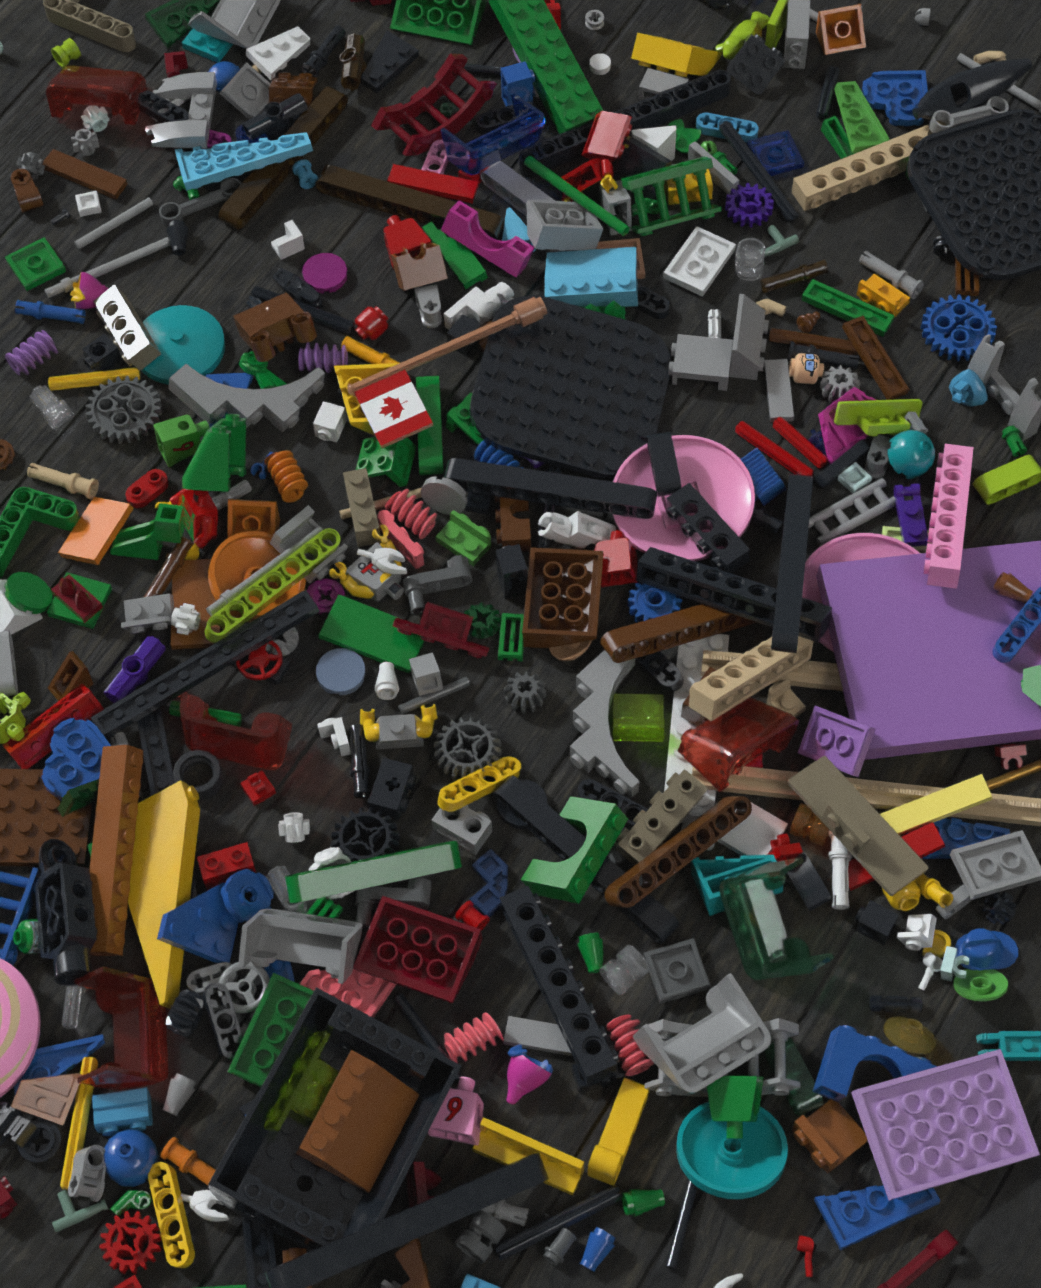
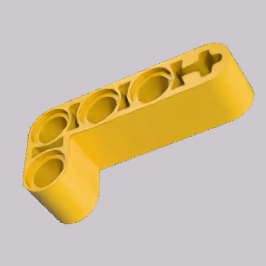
(618, 1133)

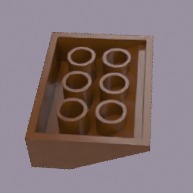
(562, 597)

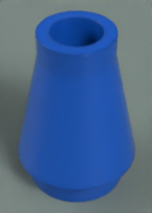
(597, 1248)

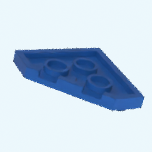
(201, 927)

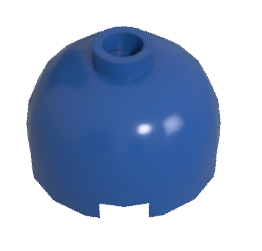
(130, 1157)

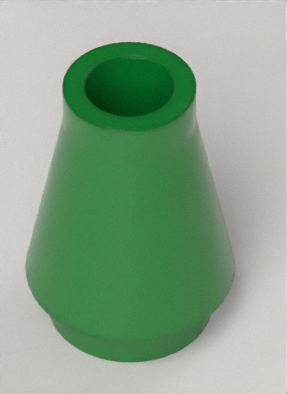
(592, 951)
(640, 1201)

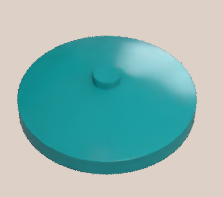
(184, 337)
(731, 1165)

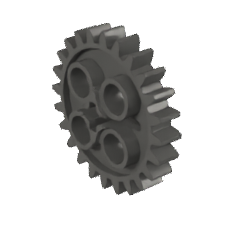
(138, 397)

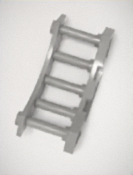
(780, 1032)

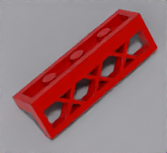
(36, 743)

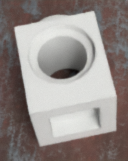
(329, 422)

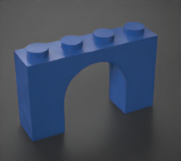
(849, 1048)

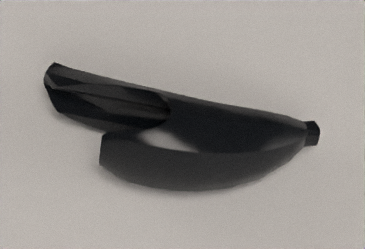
(971, 87)

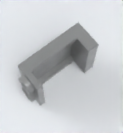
(701, 359)
(298, 528)

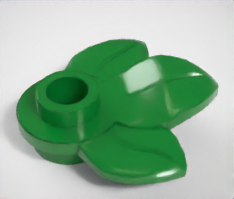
(684, 136)

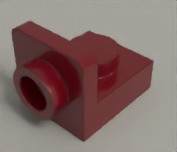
(175, 62)

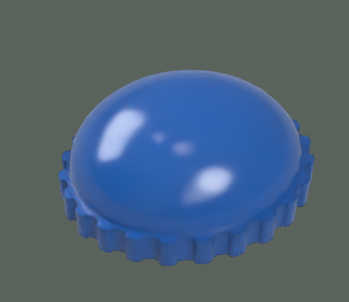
(224, 73)

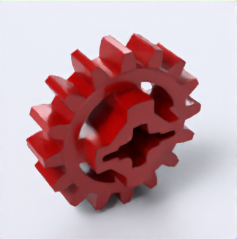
(140, 1237)

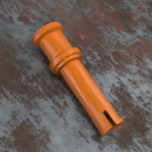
(187, 1160)

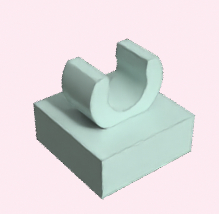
(950, 964)

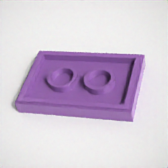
(837, 738)

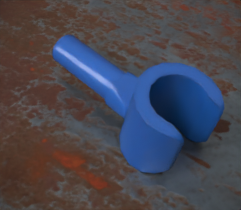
(260, 466)

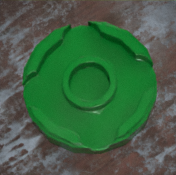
(28, 592)

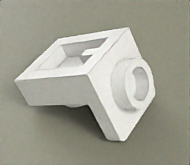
(335, 728)
(918, 932)

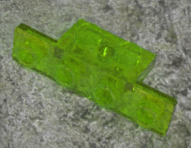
(306, 1086)

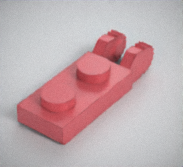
(411, 551)

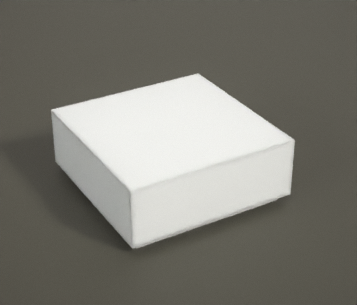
(88, 203)

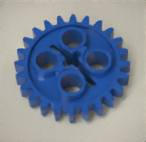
(957, 326)

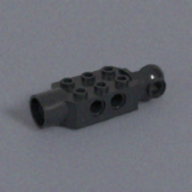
(65, 912)

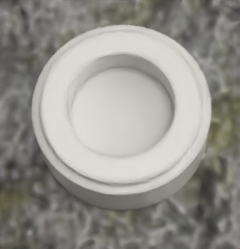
(600, 64)

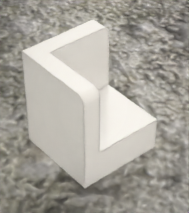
(289, 243)

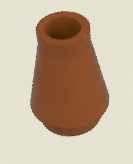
(1011, 587)

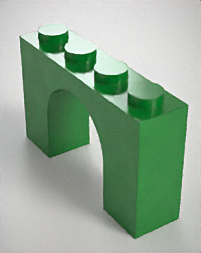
(572, 877)

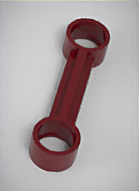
(923, 1261)

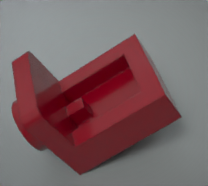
(7, 1202)

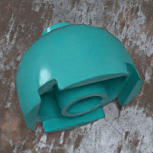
(911, 453)

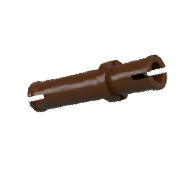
(173, 562)

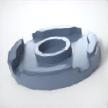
(340, 671)

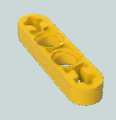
(476, 780)
(174, 1213)

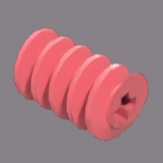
(411, 513)
(472, 1037)
(630, 1054)

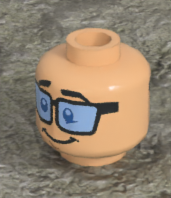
(806, 368)

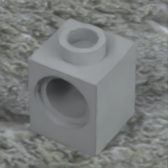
(426, 674)

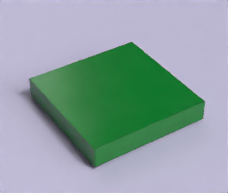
(35, 264)
(97, 589)

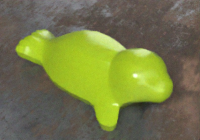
(739, 34)

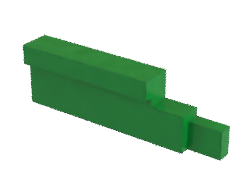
(457, 257)

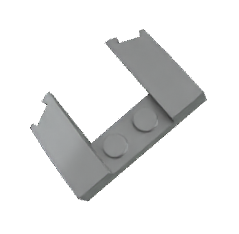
(195, 131)
(1023, 409)

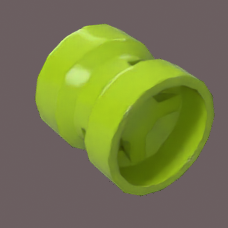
(66, 52)

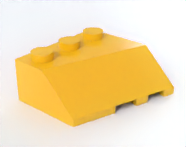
(673, 55)
(352, 374)

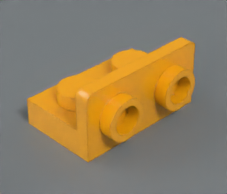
(882, 295)

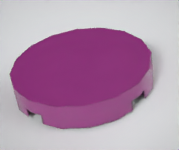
(325, 272)

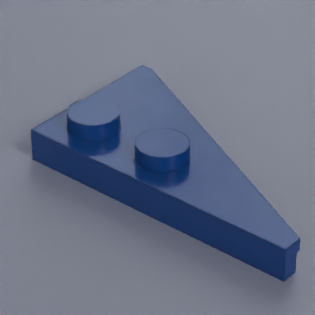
(60, 1058)

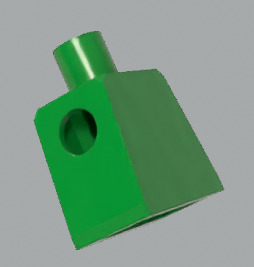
(735, 1101)

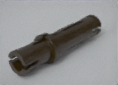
(803, 273)

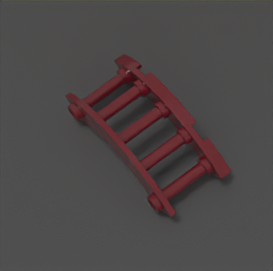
(398, 114)

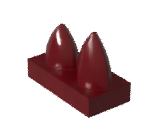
(76, 598)
(418, 1182)

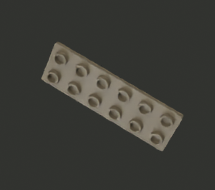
(857, 825)

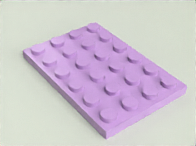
(944, 1124)

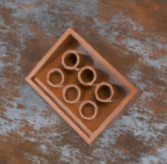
(358, 1122)

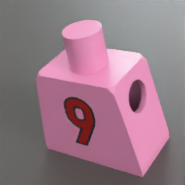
(459, 1114)

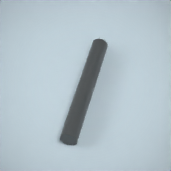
(428, 698)

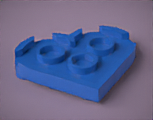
(896, 94)
(75, 756)

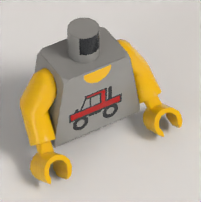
(365, 579)
(398, 730)

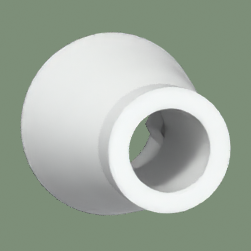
(386, 683)

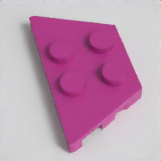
(841, 437)

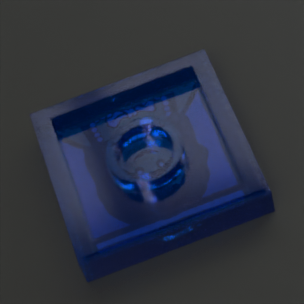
(776, 153)

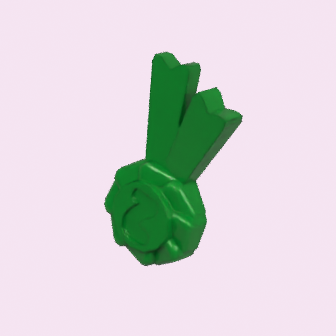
(259, 369)

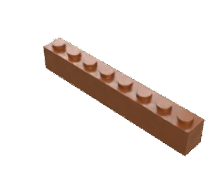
(114, 845)

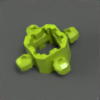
(12, 726)

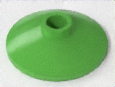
(981, 985)

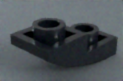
(809, 884)

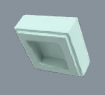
(854, 478)

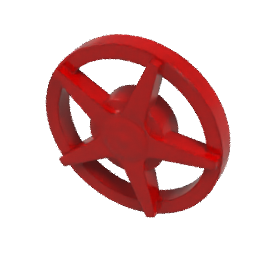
(259, 660)

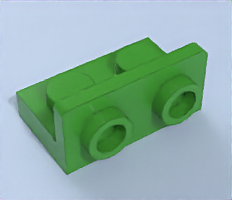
(464, 537)

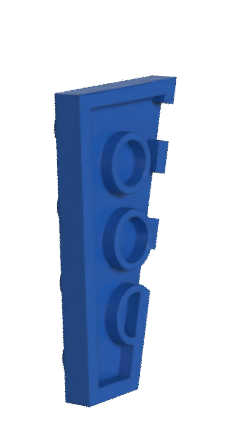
(960, 834)
(868, 1211)

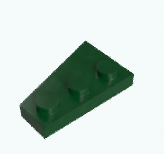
(79, 797)

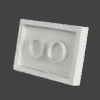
(699, 261)

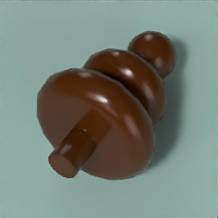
(807, 322)

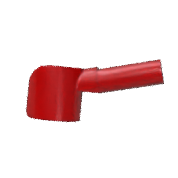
(806, 1245)

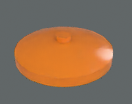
(239, 559)

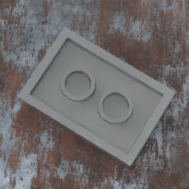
(996, 864)

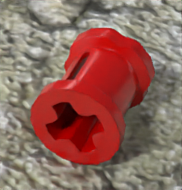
(472, 916)

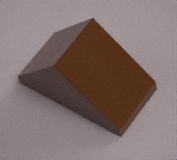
(70, 676)

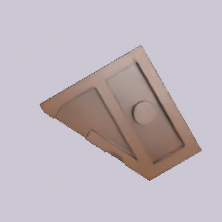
(47, 1096)

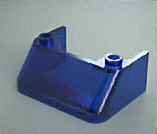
(498, 143)

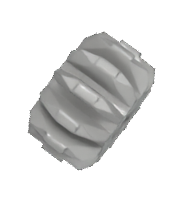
(838, 382)

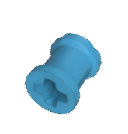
(304, 174)

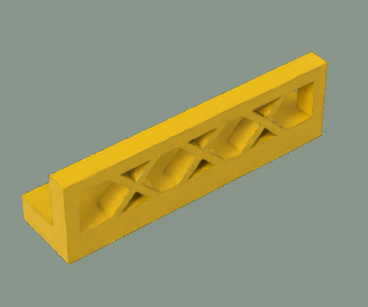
(510, 1146)

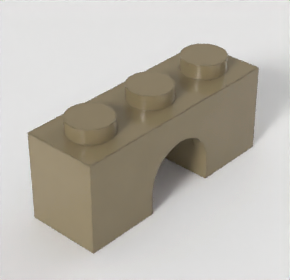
(361, 506)

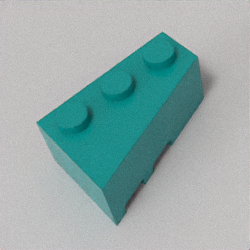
(710, 874)

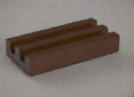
(958, 291)

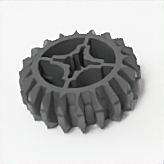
(472, 736)

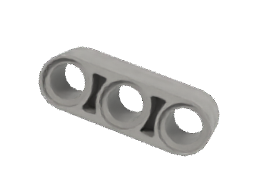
(8, 675)

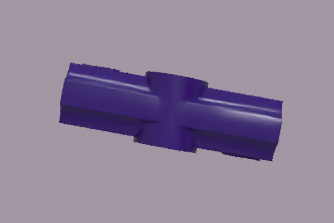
(142, 659)

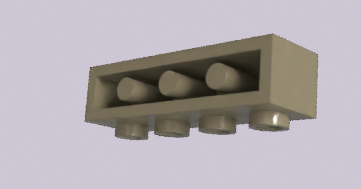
(662, 817)

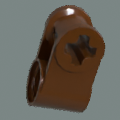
(25, 190)

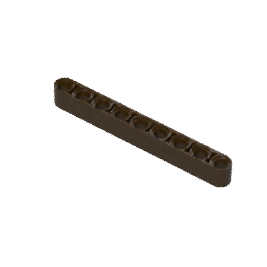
(264, 181)
(396, 199)

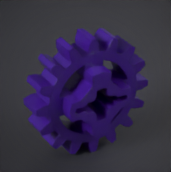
(749, 205)

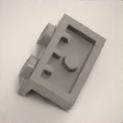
(148, 612)

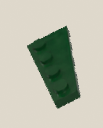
(172, 18)

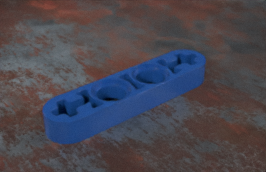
(1023, 623)

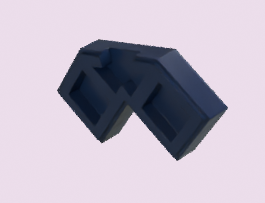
(495, 874)

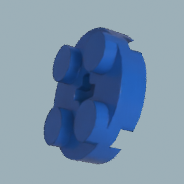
(234, 898)

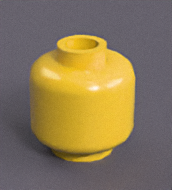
(906, 898)

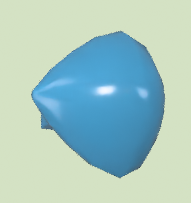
(968, 389)

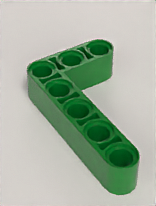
(29, 511)

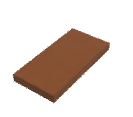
(192, 587)

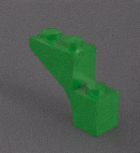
(147, 538)

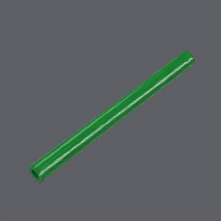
(576, 195)

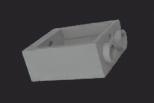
(796, 34)

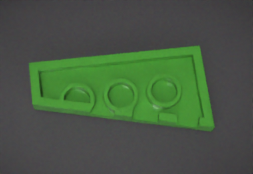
(858, 117)

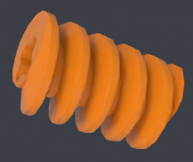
(286, 475)

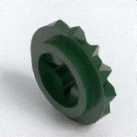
(493, 621)

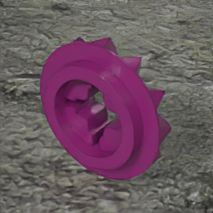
(325, 587)

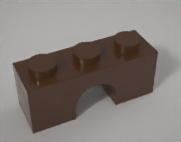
(513, 530)

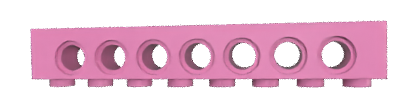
(949, 521)

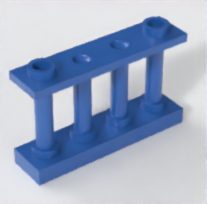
(23, 909)

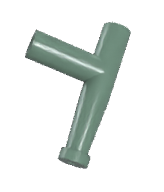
(781, 242)
(73, 1217)

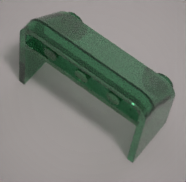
(759, 926)

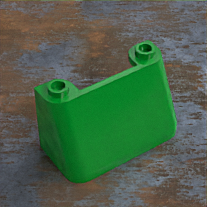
(218, 456)

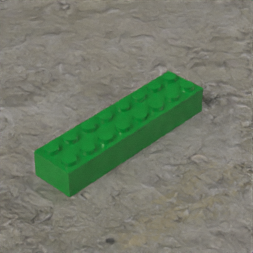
(546, 52)

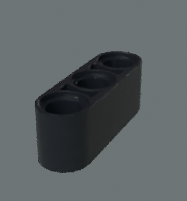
(663, 463)

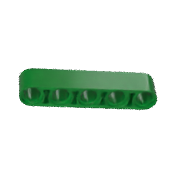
(430, 439)

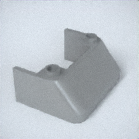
(301, 939)

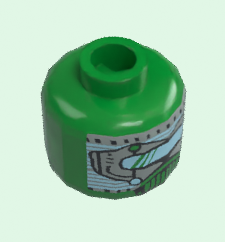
(27, 937)

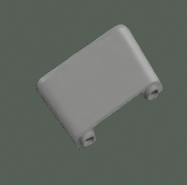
(236, 21)
(711, 1045)

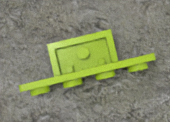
(877, 415)

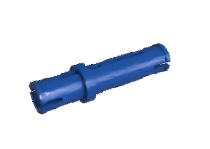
(49, 311)

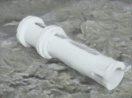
(840, 877)

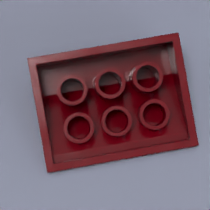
(418, 949)

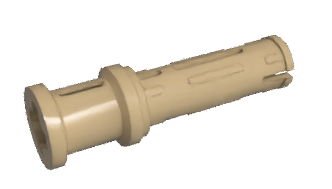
(73, 483)

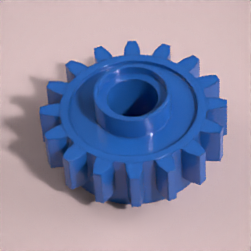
(644, 595)

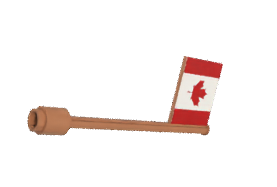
(391, 398)

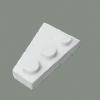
(277, 51)

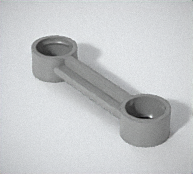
(968, 115)

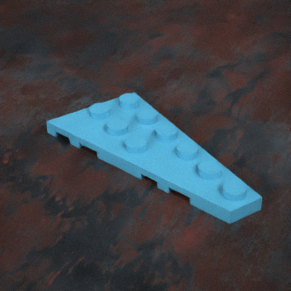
(235, 158)

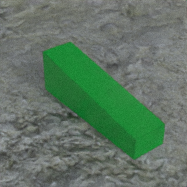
(837, 137)

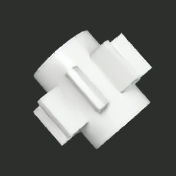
(185, 619)
(294, 827)

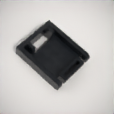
(638, 159)

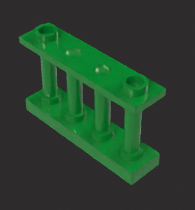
(657, 179)

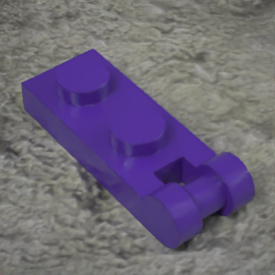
(911, 515)

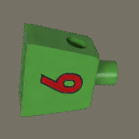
(179, 438)

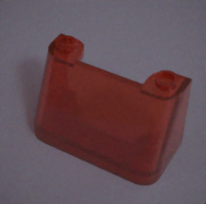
(97, 88)
(735, 739)
(258, 747)

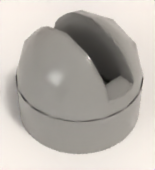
(922, 16)

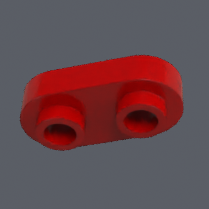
(148, 487)

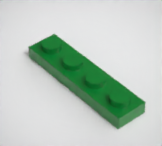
(846, 306)

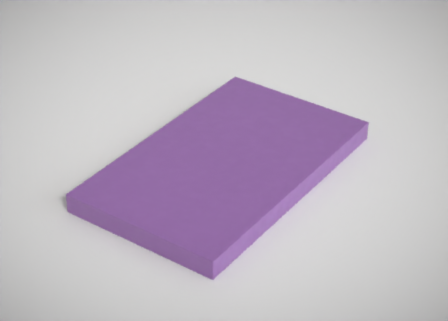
(922, 655)

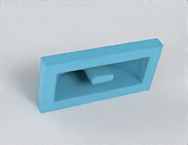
(514, 227)

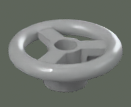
(251, 993)

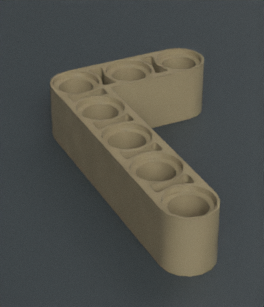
(90, 24)

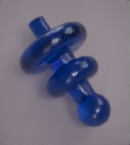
(817, 438)

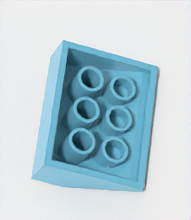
(593, 277)

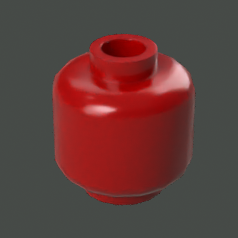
(371, 323)

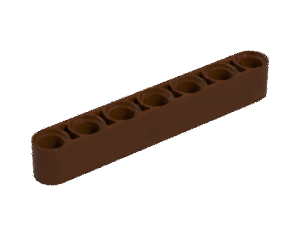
(669, 631)
(668, 854)

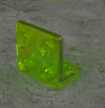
(638, 717)

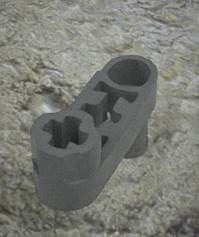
(455, 576)
(368, 898)

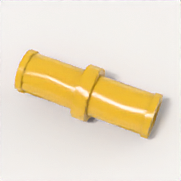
(932, 889)

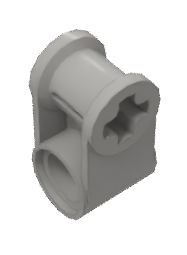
(429, 305)
(88, 1179)

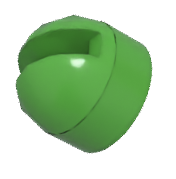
(709, 144)

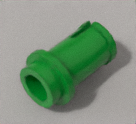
(721, 157)
(1014, 441)

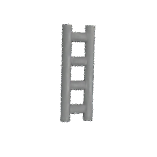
(856, 500)

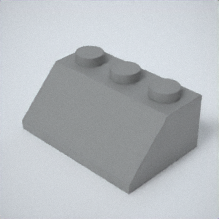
(561, 226)
(748, 340)

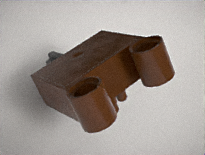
(272, 324)

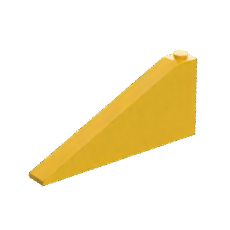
(163, 877)

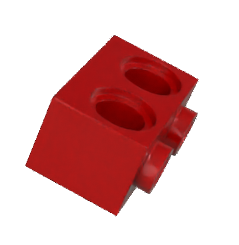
(221, 864)

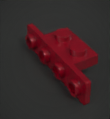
(443, 626)

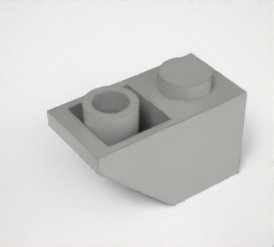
(656, 82)

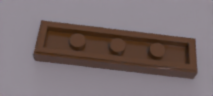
(84, 174)
(875, 358)

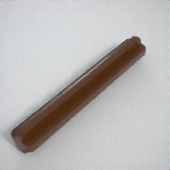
(805, 339)

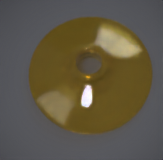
(909, 1035)

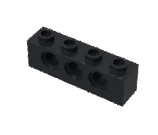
(690, 501)

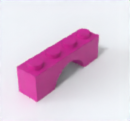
(464, 226)

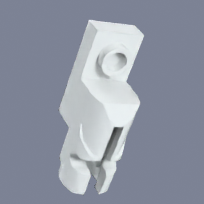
(479, 304)
(577, 530)

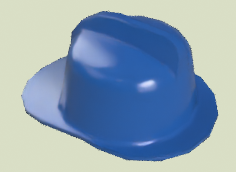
(987, 950)

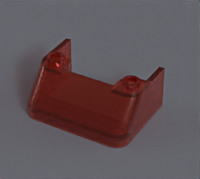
(137, 1029)

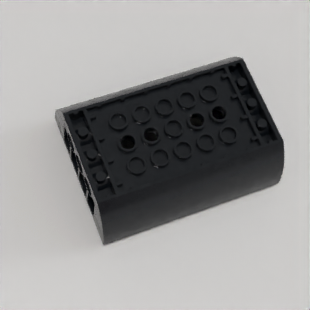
(262, 1165)

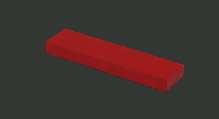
(434, 183)
(921, 841)

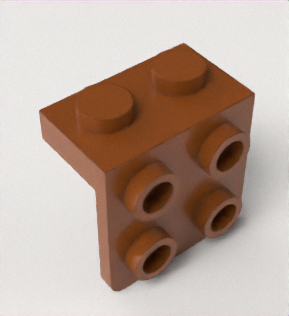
(829, 1135)

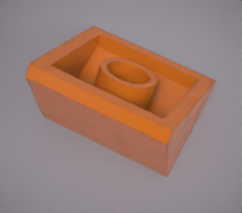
(841, 29)
(252, 516)

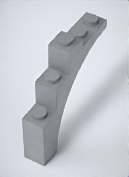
(213, 399)
(595, 746)

